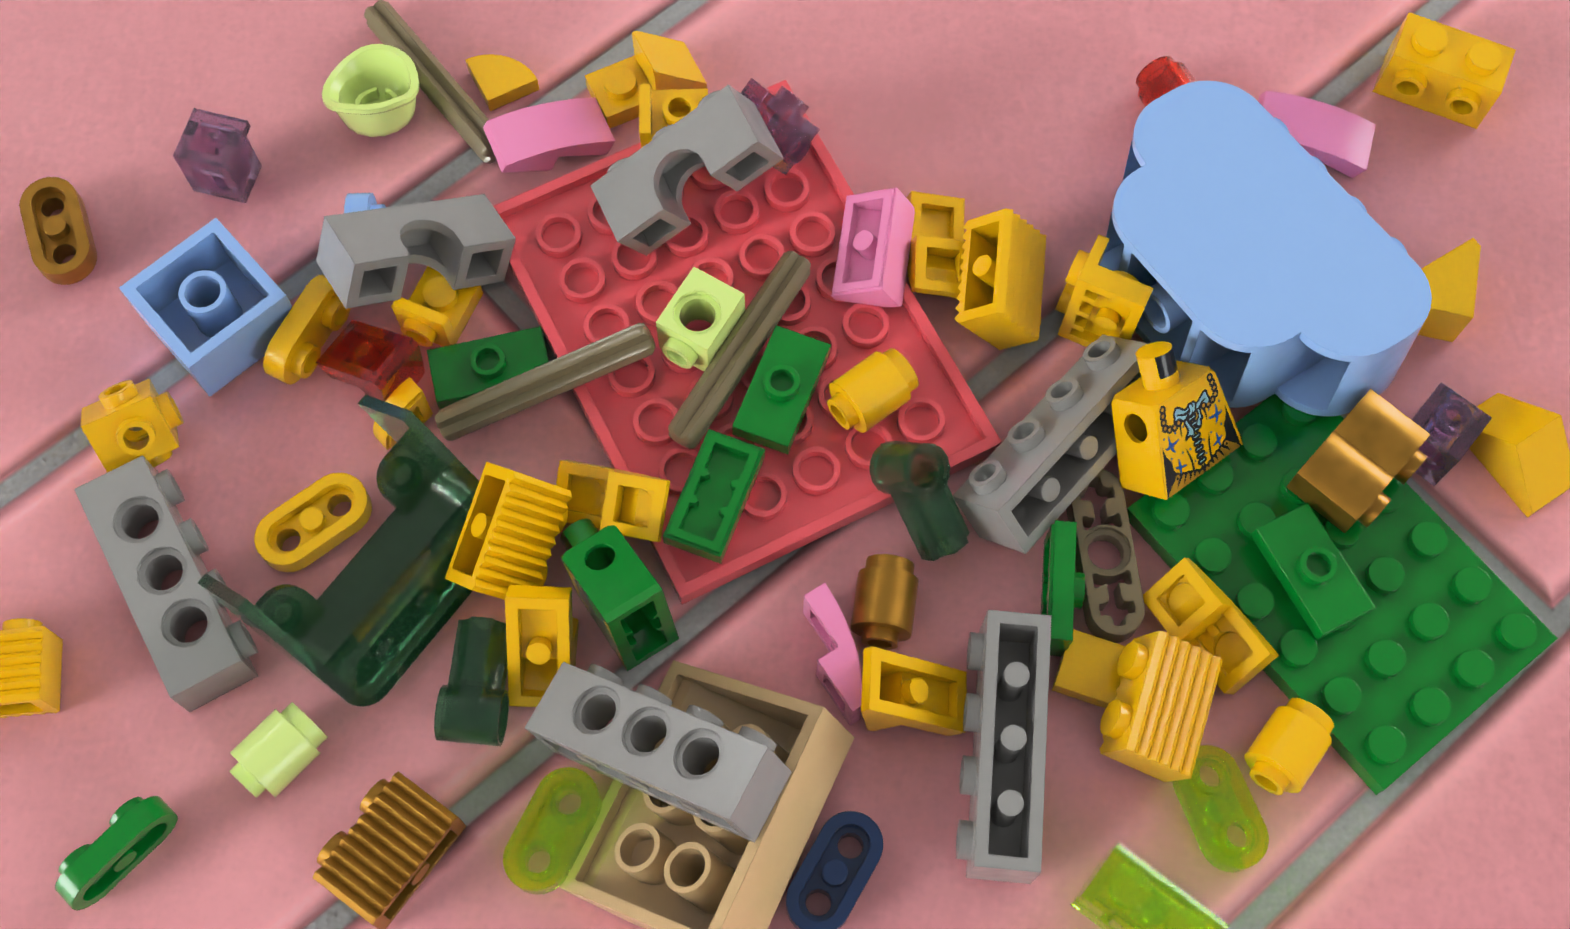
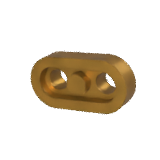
(59, 235)

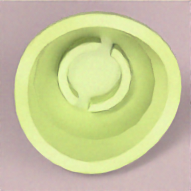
(373, 90)

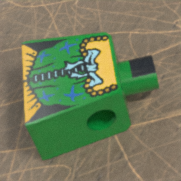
(618, 591)

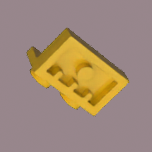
(1100, 299)

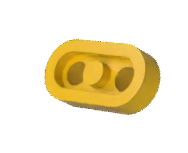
(304, 331)
(312, 519)

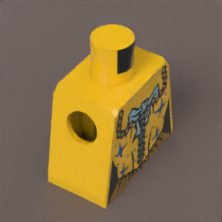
(1170, 423)

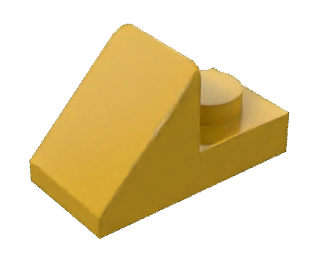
(657, 62)
(538, 639)
(911, 693)

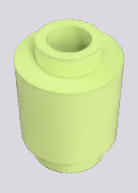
(277, 751)

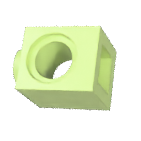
(698, 299)

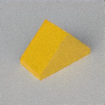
(1453, 291)
(1524, 451)

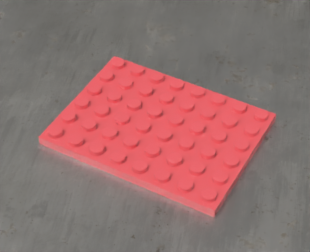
(593, 286)

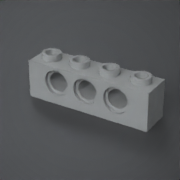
(117, 510)
(731, 795)

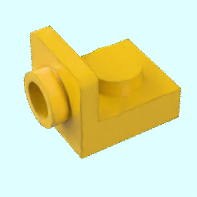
(436, 310)

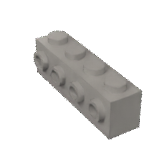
(1052, 450)
(1008, 748)

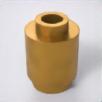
(885, 601)

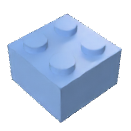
(209, 305)

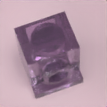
(218, 155)

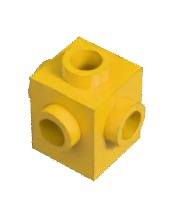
(132, 423)

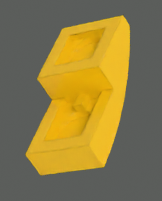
(936, 244)
(616, 498)
(1204, 616)

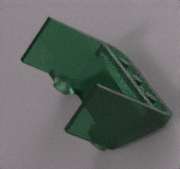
(393, 589)

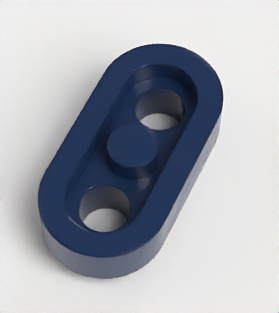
(833, 874)

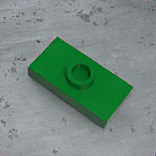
(484, 362)
(781, 389)
(714, 496)
(1312, 571)
(1061, 585)

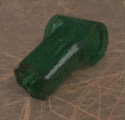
(918, 482)
(475, 700)

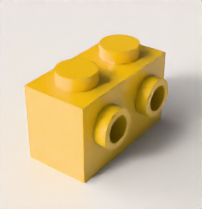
(1444, 70)

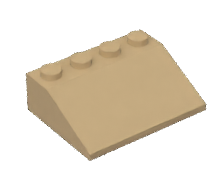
(686, 873)

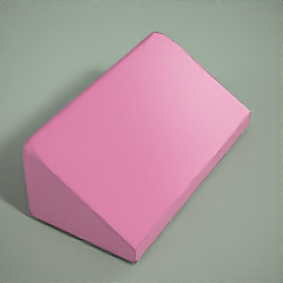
(874, 248)

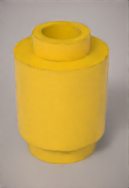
(872, 390)
(1289, 747)

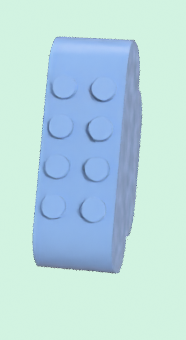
(1259, 256)

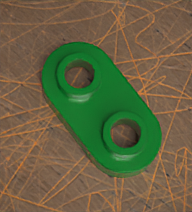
(98, 867)

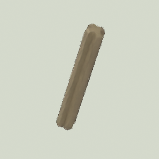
(433, 78)
(739, 350)
(545, 381)

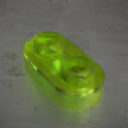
(1216, 808)
(551, 831)

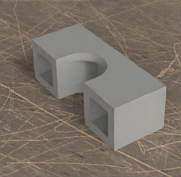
(645, 190)
(370, 250)

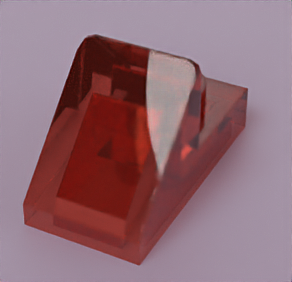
(372, 359)

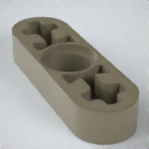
(1127, 594)

